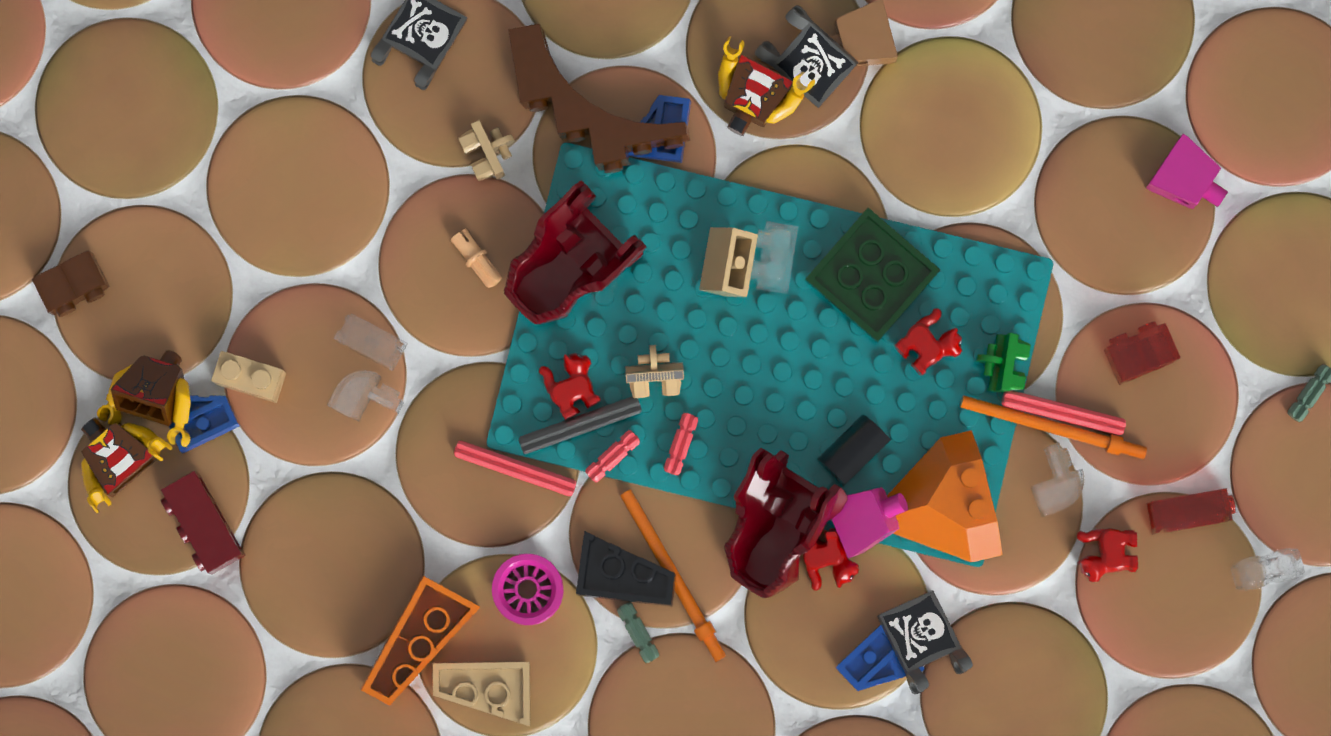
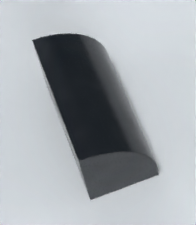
(853, 449)

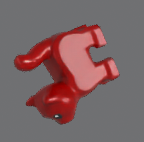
(926, 346)
(572, 389)
(1111, 550)
(829, 554)

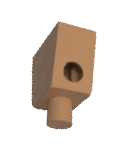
(867, 35)

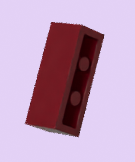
(201, 523)

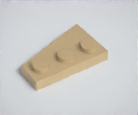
(486, 686)

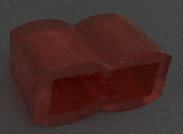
(1142, 352)

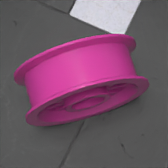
(524, 561)

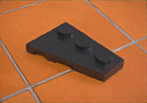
(622, 576)

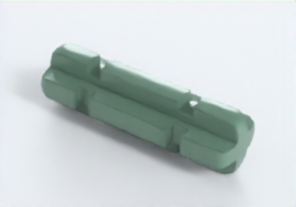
(1310, 393)
(638, 632)

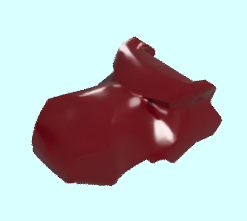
(567, 259)
(776, 523)

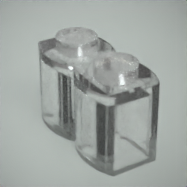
(1262, 570)

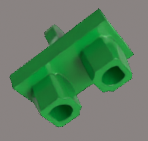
(1000, 363)

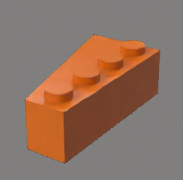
(420, 633)

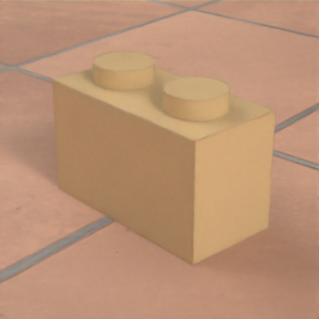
(728, 262)
(248, 376)

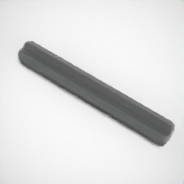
(579, 424)

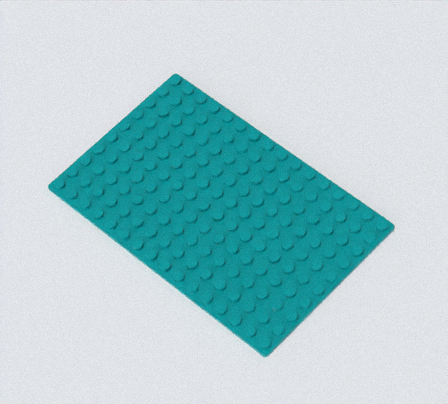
(765, 364)

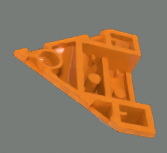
(950, 501)

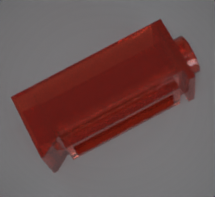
(1191, 511)

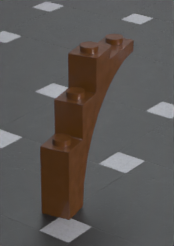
(575, 117)

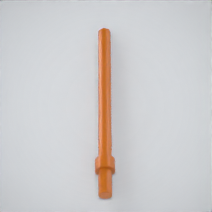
(1113, 443)
(704, 630)

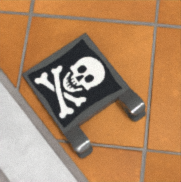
(423, 33)
(810, 53)
(920, 636)

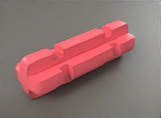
(681, 444)
(612, 456)

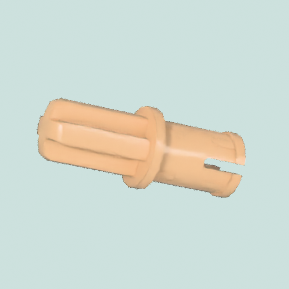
(476, 258)

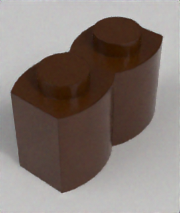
(71, 283)

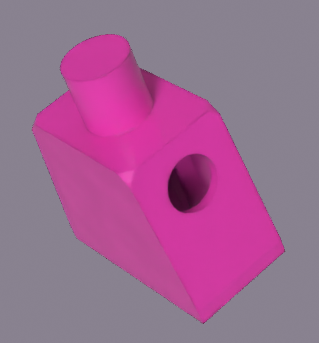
(1187, 176)
(868, 519)

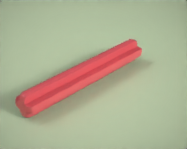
(1064, 412)
(515, 468)

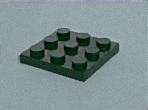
(872, 275)

